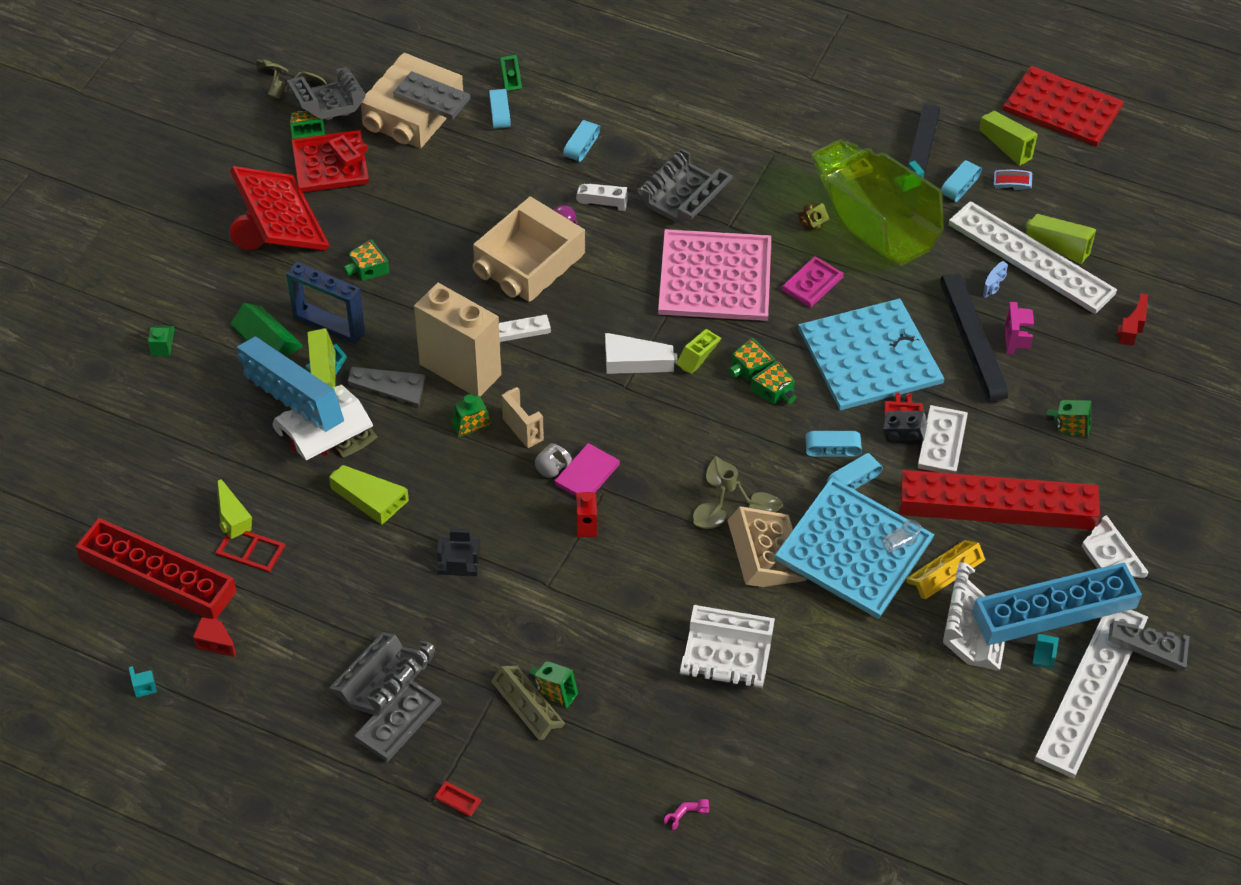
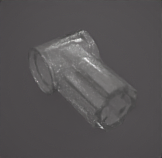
(903, 536)

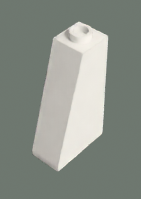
(637, 355)

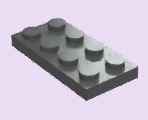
(431, 95)
(401, 719)

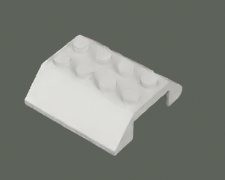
(312, 440)
(962, 631)
(728, 646)

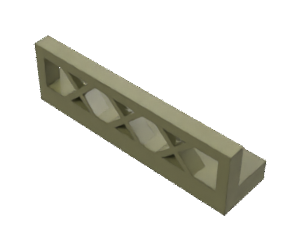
(527, 701)

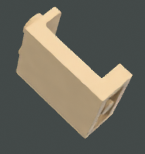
(527, 428)

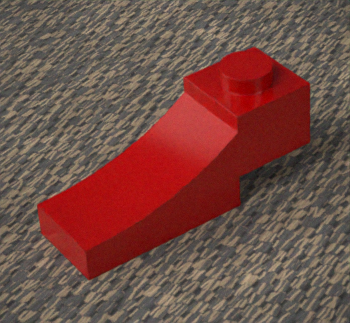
(1134, 323)

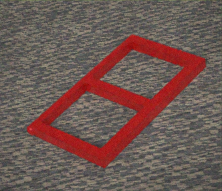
(256, 538)

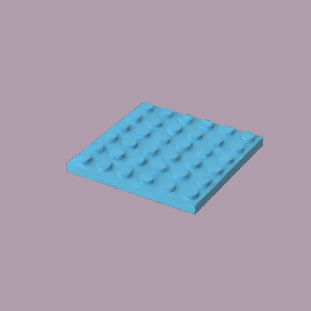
(857, 357)
(843, 548)

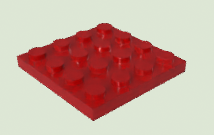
(321, 168)

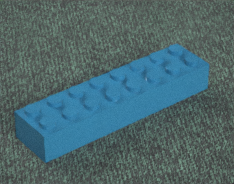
(290, 384)
(1056, 603)

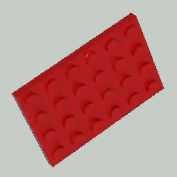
(1063, 106)
(279, 208)

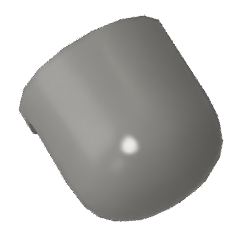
(547, 464)

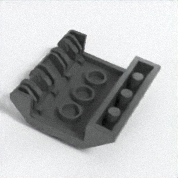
(329, 99)
(681, 188)
(381, 674)

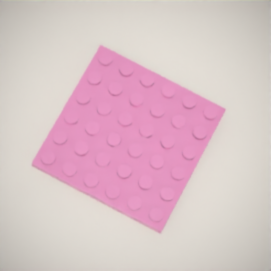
(715, 275)

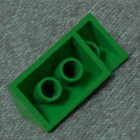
(256, 321)

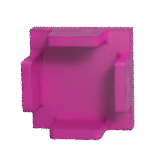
(1014, 337)

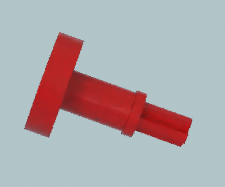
(245, 232)

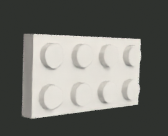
(942, 440)

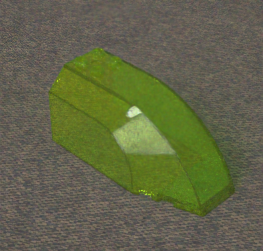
(881, 200)

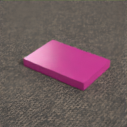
(812, 281)
(587, 471)

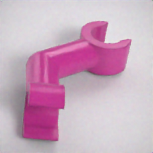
(701, 806)

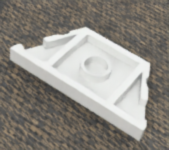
(1108, 548)

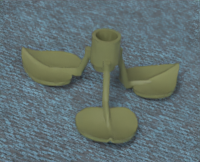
(277, 87)
(725, 475)

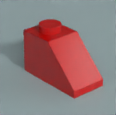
(213, 637)

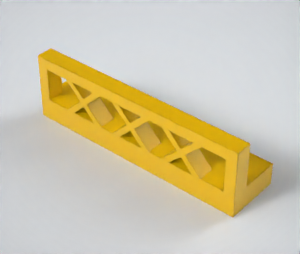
(943, 569)

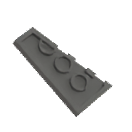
(398, 385)
(1155, 645)

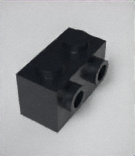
(905, 426)

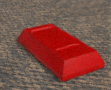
(457, 798)

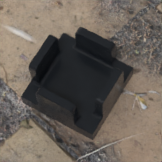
(458, 554)

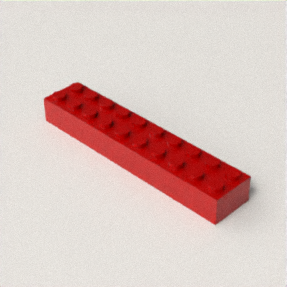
(999, 500)

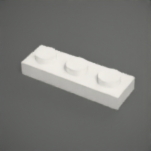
(524, 328)

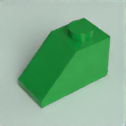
(510, 72)
(161, 340)

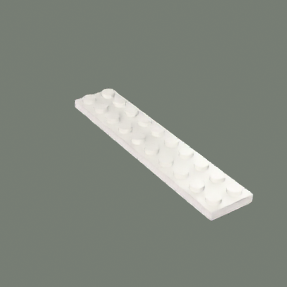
(1032, 257)
(1087, 698)

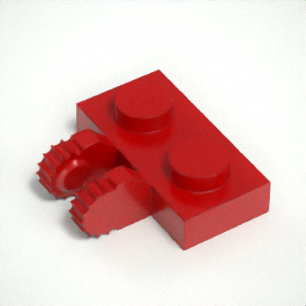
(348, 150)
(902, 406)

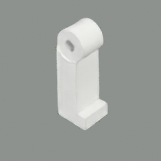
(603, 195)

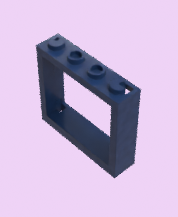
(350, 329)

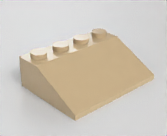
(757, 540)

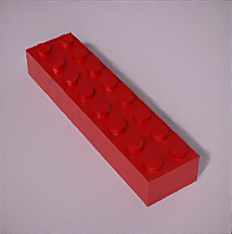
(156, 569)

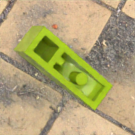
(697, 351)
(233, 516)

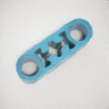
(499, 108)
(581, 141)
(961, 180)
(833, 443)
(858, 471)

